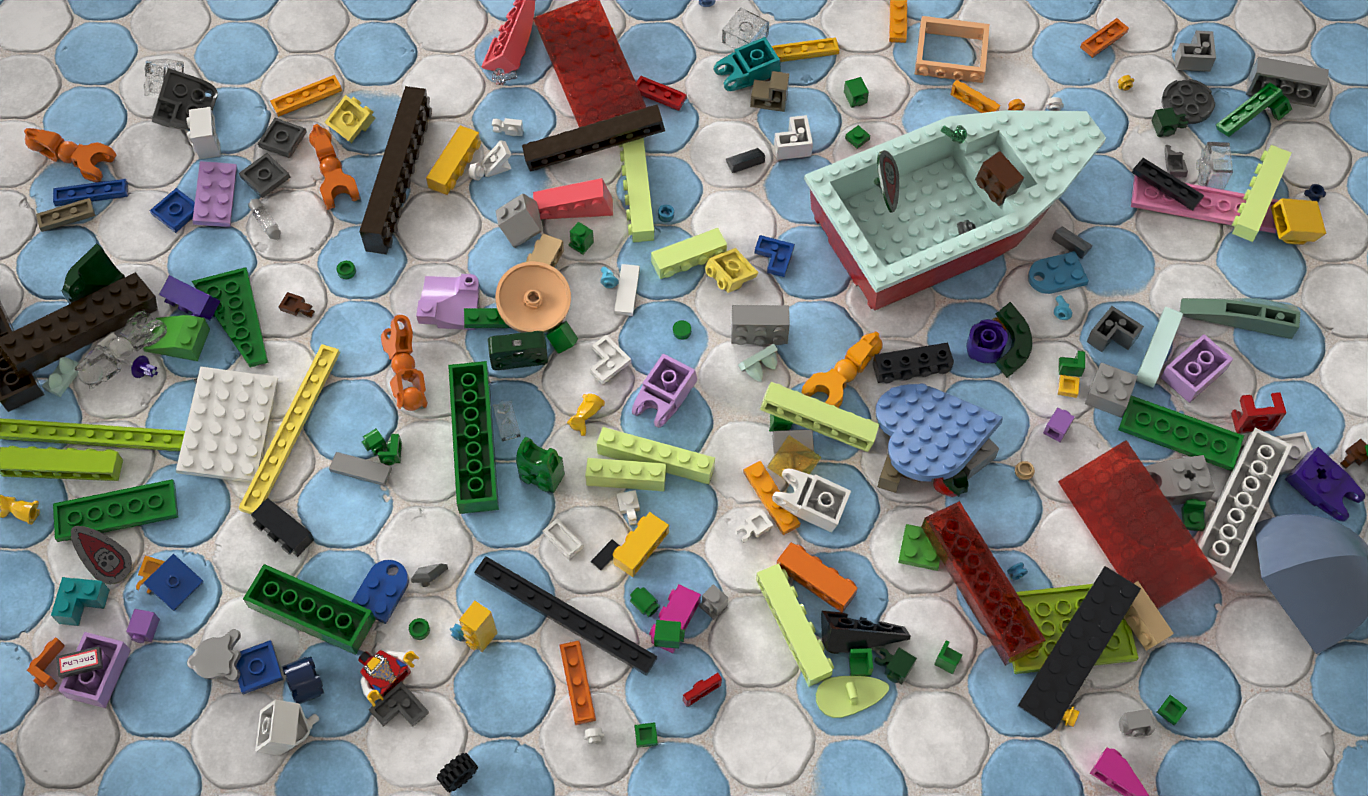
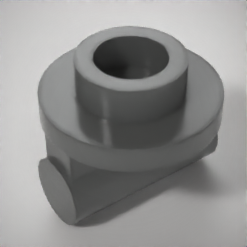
(965, 226)

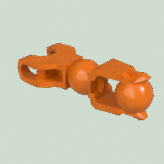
(82, 156)
(331, 168)
(403, 364)

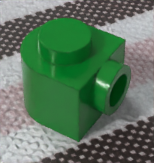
(374, 442)

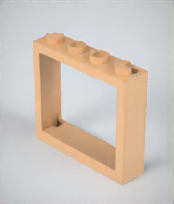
(957, 29)

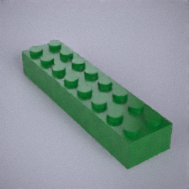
(473, 438)

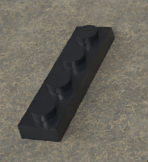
(1167, 184)

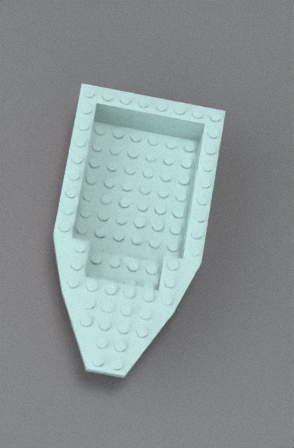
(937, 189)

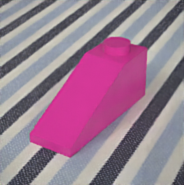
(1117, 774)

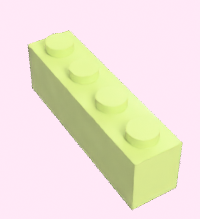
(688, 253)
(625, 474)

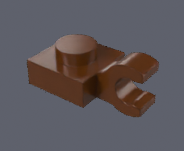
(294, 304)
(1356, 453)

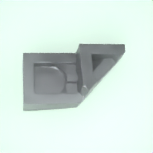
(1175, 163)

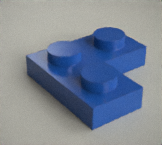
(778, 251)

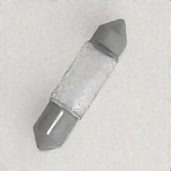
(264, 219)

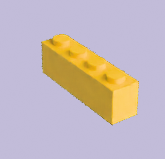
(453, 160)

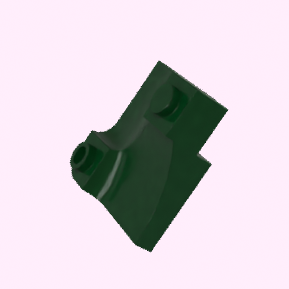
(90, 274)

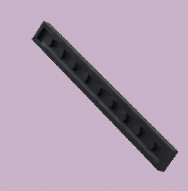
(566, 615)

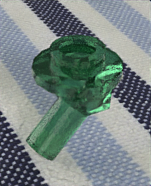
(957, 135)

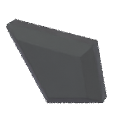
(428, 573)

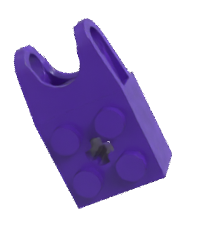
(1324, 483)

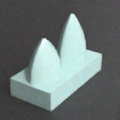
(753, 365)
(61, 377)

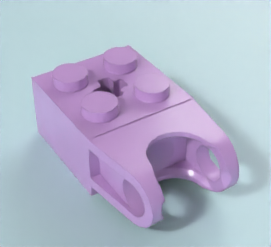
(665, 389)

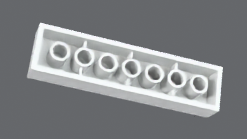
(1242, 501)

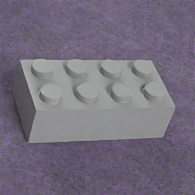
(1298, 82)

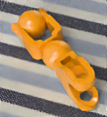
(845, 370)

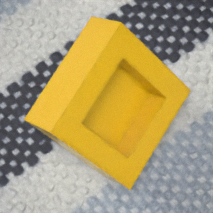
(1068, 386)

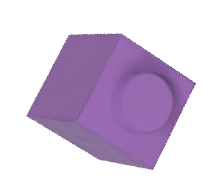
(1058, 424)
(142, 626)

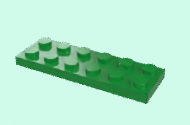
(1181, 433)
(116, 509)

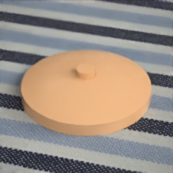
(533, 297)

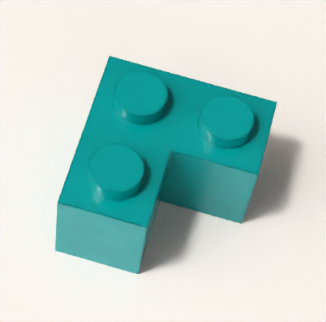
(74, 596)

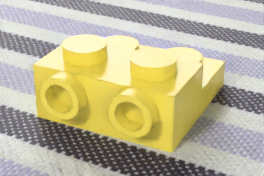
(350, 118)
(730, 270)

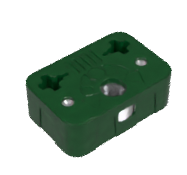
(517, 350)

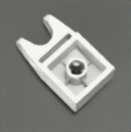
(809, 496)

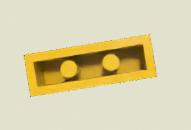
(640, 544)
(478, 626)

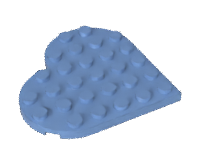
(932, 430)

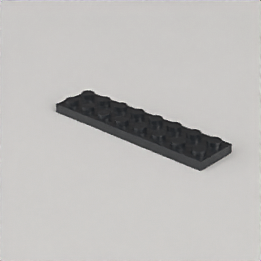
(1079, 647)

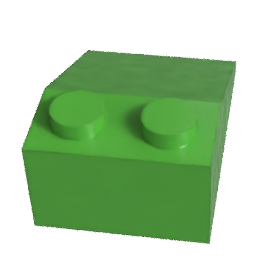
(183, 338)

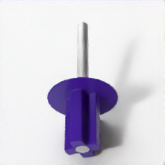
(141, 367)

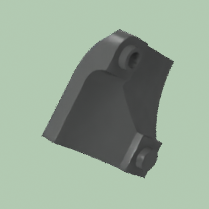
(179, 95)

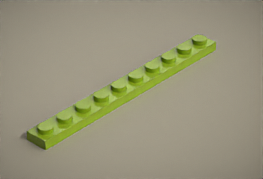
(91, 434)

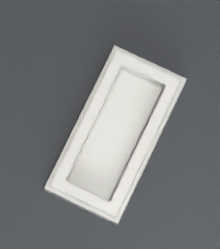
(563, 539)

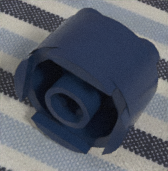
(302, 680)

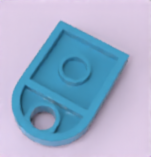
(1058, 273)

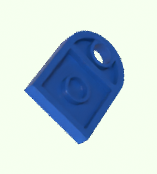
(381, 591)

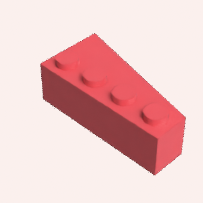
(575, 200)

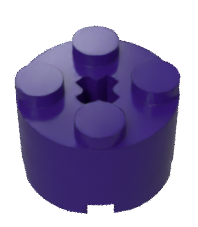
(986, 341)

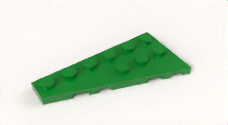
(237, 312)

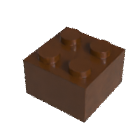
(998, 178)

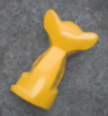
(590, 406)
(20, 509)

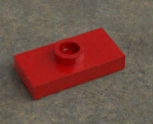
(701, 689)

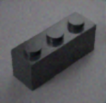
(282, 528)

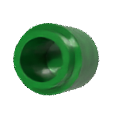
(644, 601)

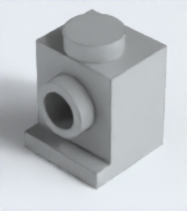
(713, 602)
(1137, 723)

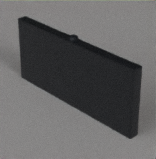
(605, 555)

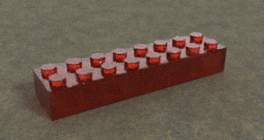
(983, 583)

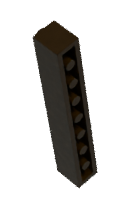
(593, 138)

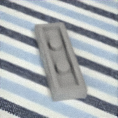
(360, 468)

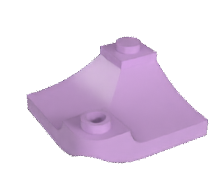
(445, 300)

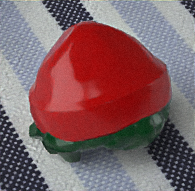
(952, 486)

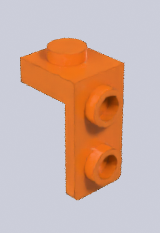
(40, 663)

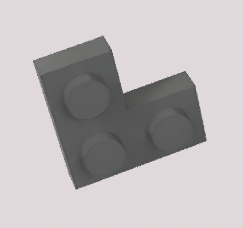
(399, 701)

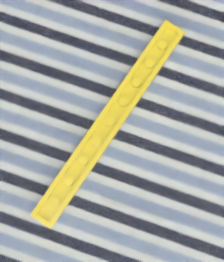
(289, 429)

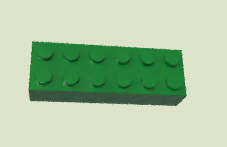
(309, 609)

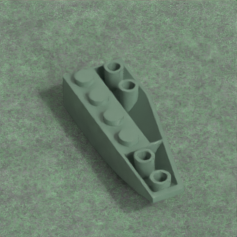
(1245, 313)

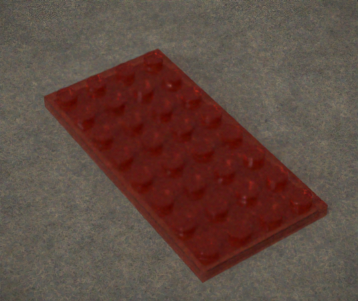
(589, 62)
(1137, 525)

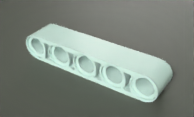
(1159, 347)

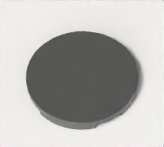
(1189, 98)

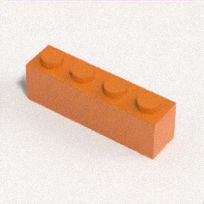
(817, 577)

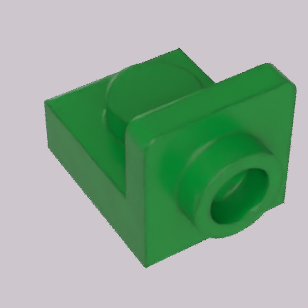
(393, 452)
(1193, 514)

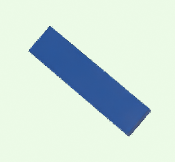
(94, 191)

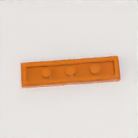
(577, 682)

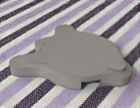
(216, 657)

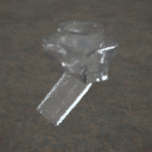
(500, 77)

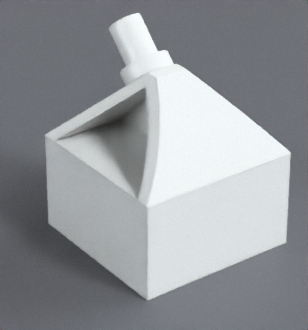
(282, 727)

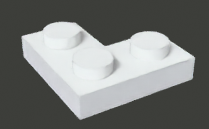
(612, 361)

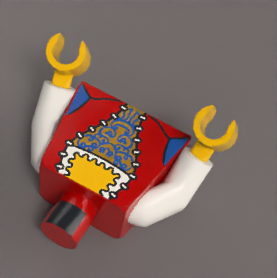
(384, 672)

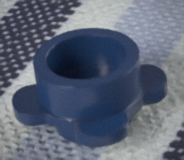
(1315, 192)

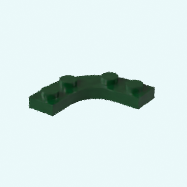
(1021, 340)

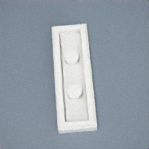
(627, 290)

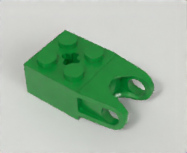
(539, 466)

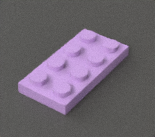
(214, 194)

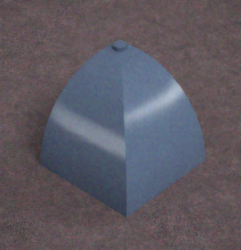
(1315, 574)

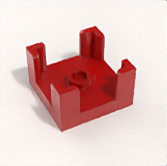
(1261, 418)

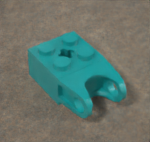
(748, 64)

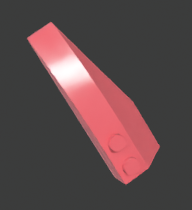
(511, 43)

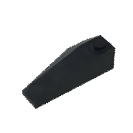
(844, 633)

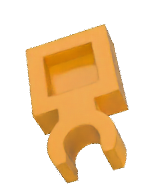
(147, 568)

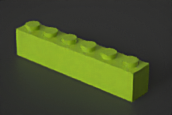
(60, 463)

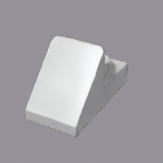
(497, 160)

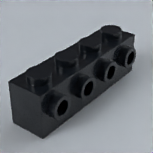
(913, 363)

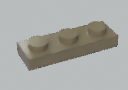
(65, 214)

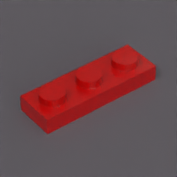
(661, 93)

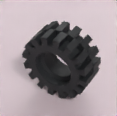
(457, 772)

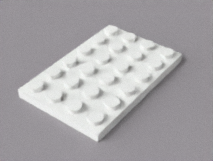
(227, 425)

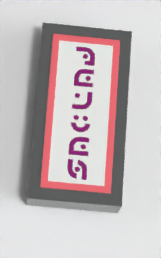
(79, 662)

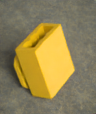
(1298, 221)

